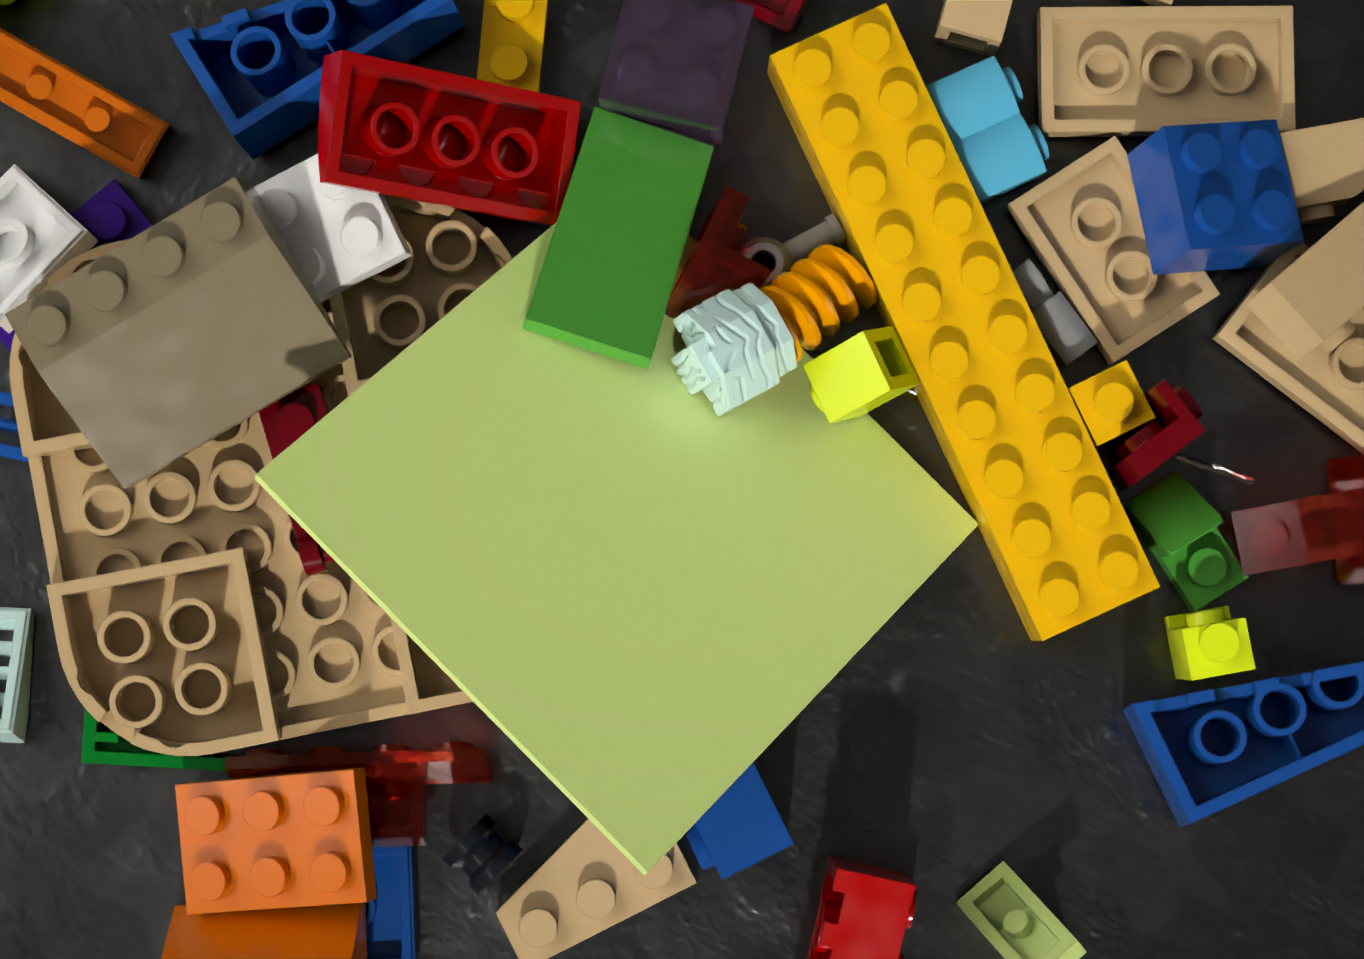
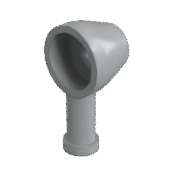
(797, 248)

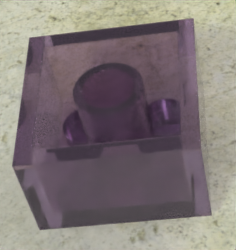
(677, 64)

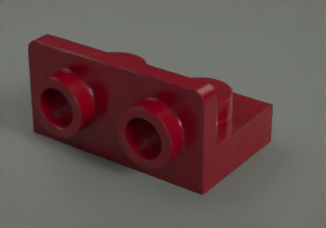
(1163, 437)

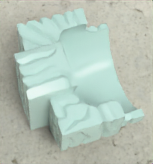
(733, 347)

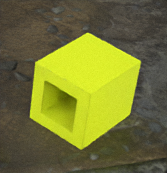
(860, 374)

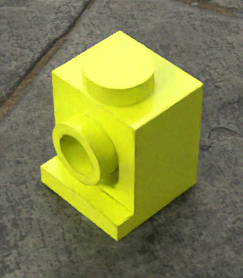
(1208, 644)

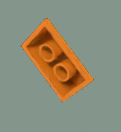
(277, 933)

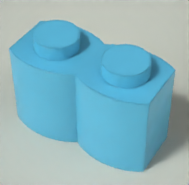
(988, 130)

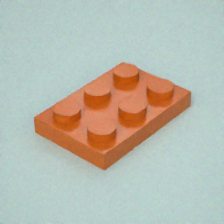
(276, 841)

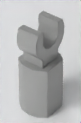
(1057, 320)

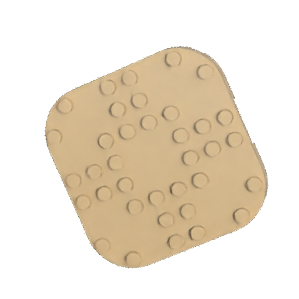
(189, 590)

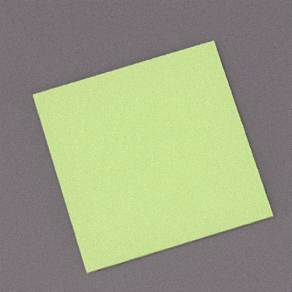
(610, 553)

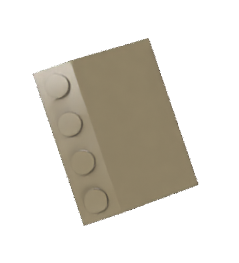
(179, 333)

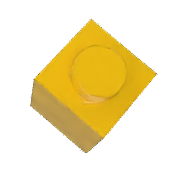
(1111, 403)

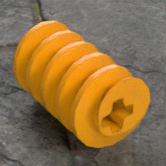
(820, 294)

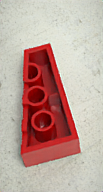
(862, 912)

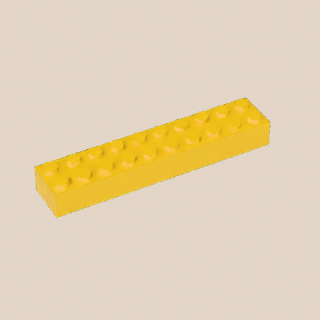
(962, 324)

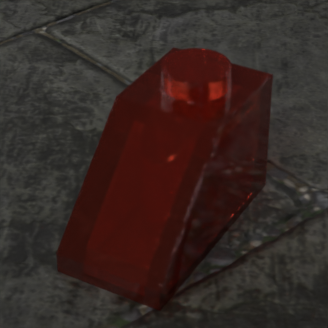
(1300, 531)

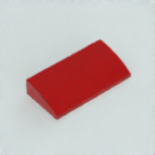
(444, 138)

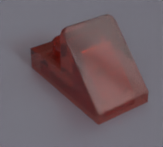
(713, 259)

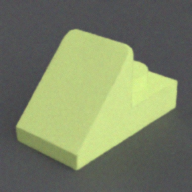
(1017, 919)

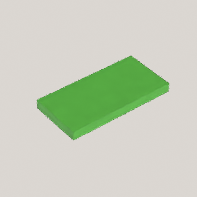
(619, 238)

